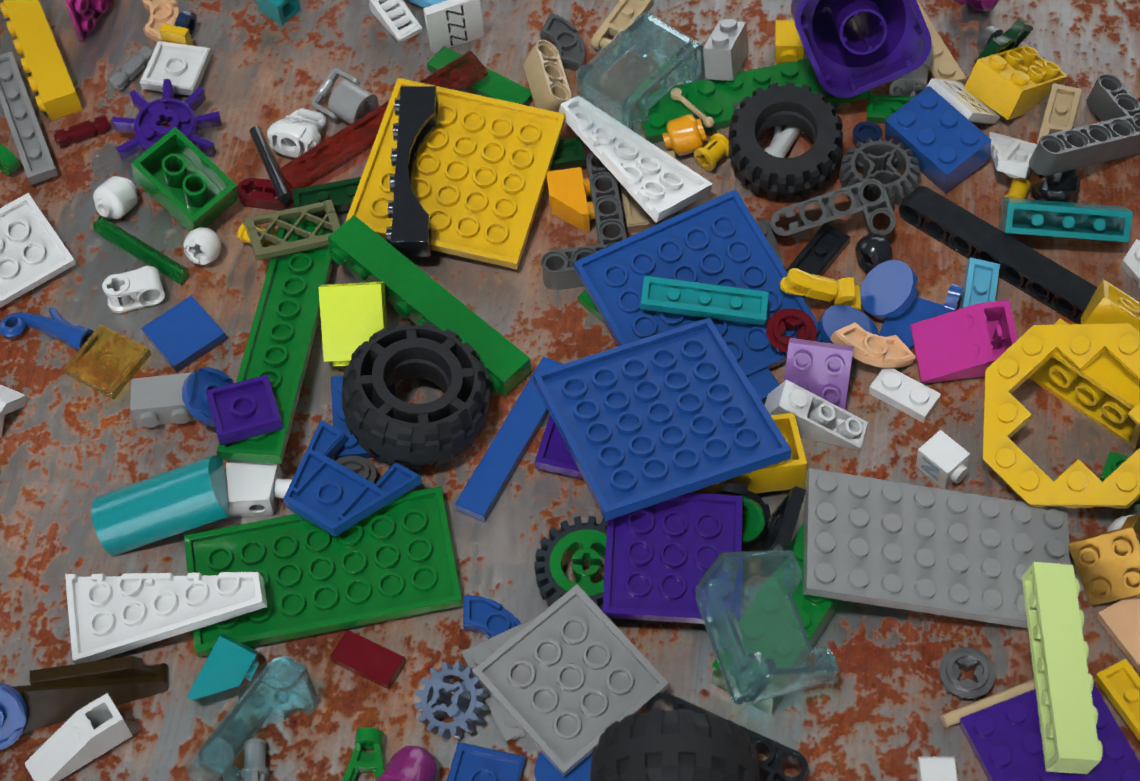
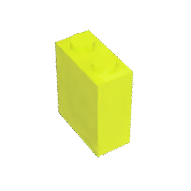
(349, 317)

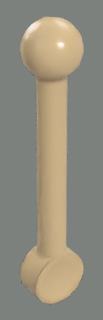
(676, 94)

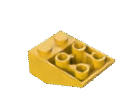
(1013, 80)

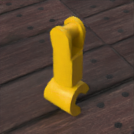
(822, 288)

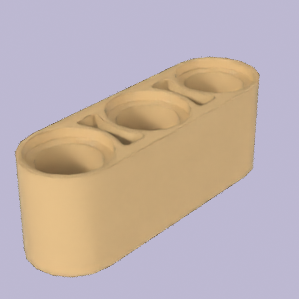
(546, 76)

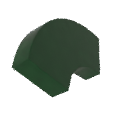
(1009, 40)

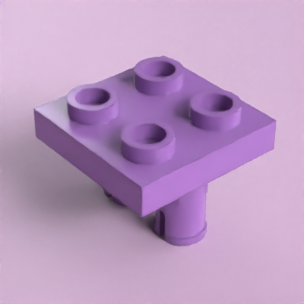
(820, 368)

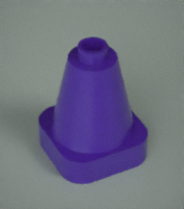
(861, 41)

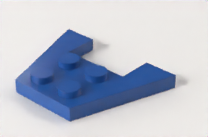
(335, 495)

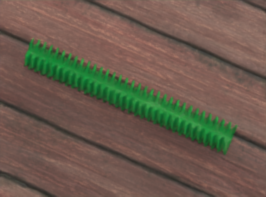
(141, 250)

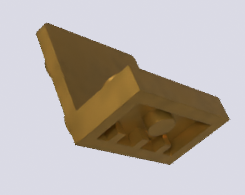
(1109, 563)

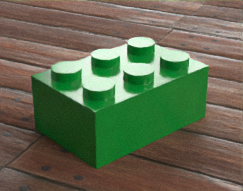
(184, 181)

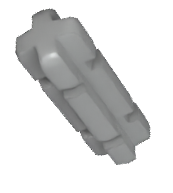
(131, 68)

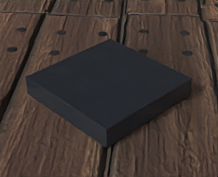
(784, 521)

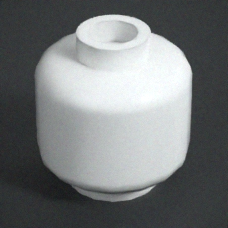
(115, 197)

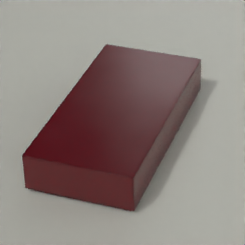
(368, 659)

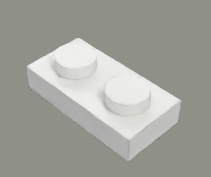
(905, 394)

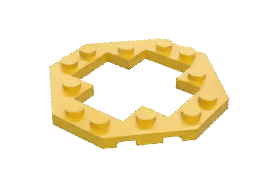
(1006, 415)

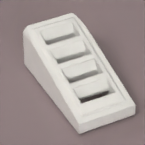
(379, 10)

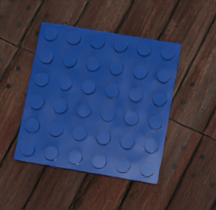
(703, 245)
(660, 418)

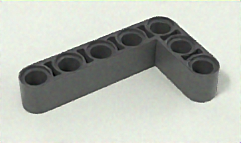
(1098, 142)
(609, 223)

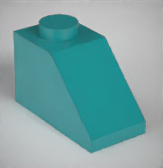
(224, 668)

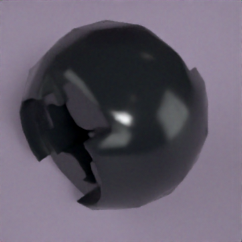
(873, 250)

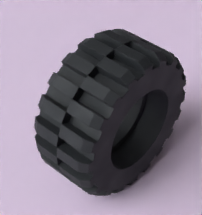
(794, 108)

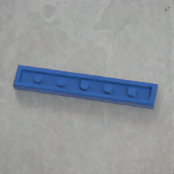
(505, 450)

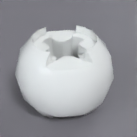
(202, 246)

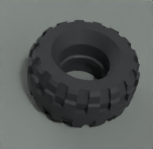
(406, 430)
(674, 748)

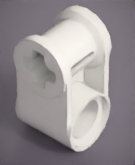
(137, 289)

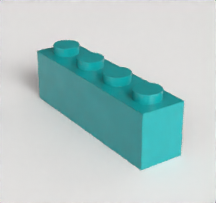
(1065, 219)

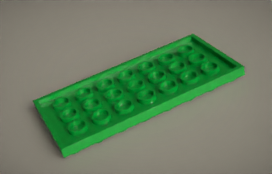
(321, 583)

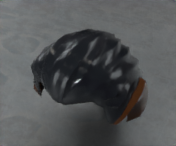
(1056, 187)

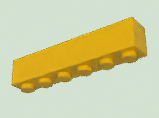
(41, 58)

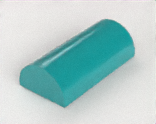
(161, 506)

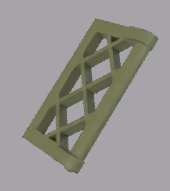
(284, 247)

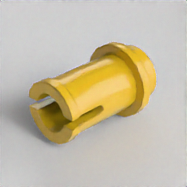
(1019, 188)

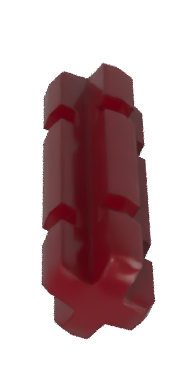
(81, 131)

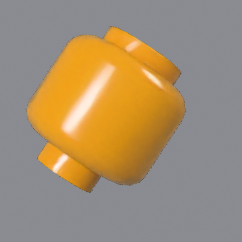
(684, 135)

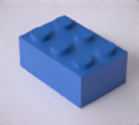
(940, 138)

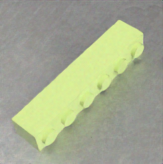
(1061, 669)

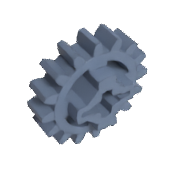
(452, 700)

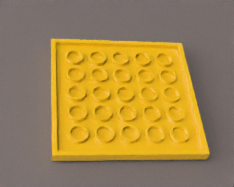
(472, 174)

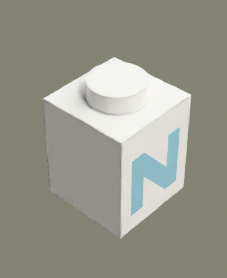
(943, 460)

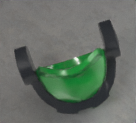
(754, 514)

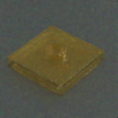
(107, 361)

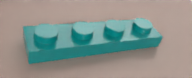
(704, 300)

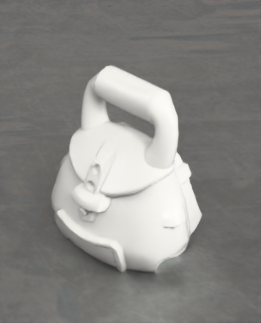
(296, 132)

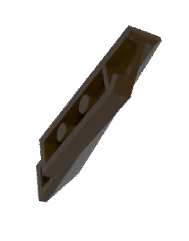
(63, 690)

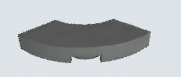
(566, 40)

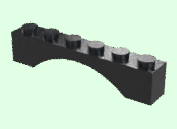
(417, 120)

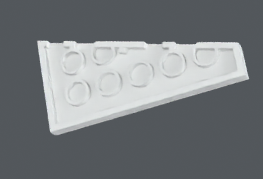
(644, 170)
(143, 608)

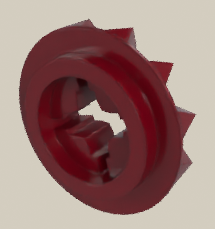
(794, 320)

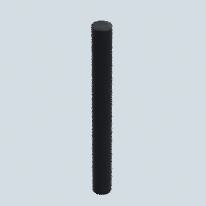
(269, 164)

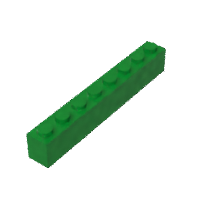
(425, 300)

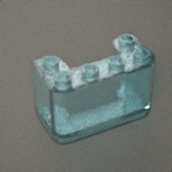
(639, 69)

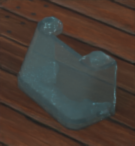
(758, 627)
(277, 688)

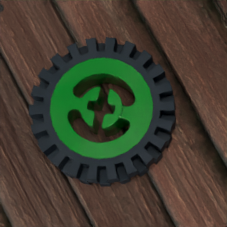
(582, 544)

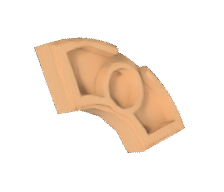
(160, 12)
(874, 349)

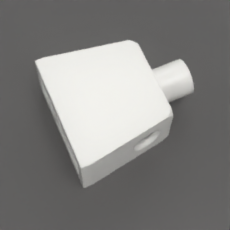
(254, 488)

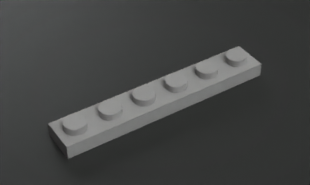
(24, 122)

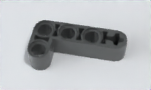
(830, 213)

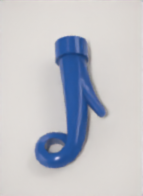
(55, 326)

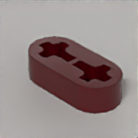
(263, 196)

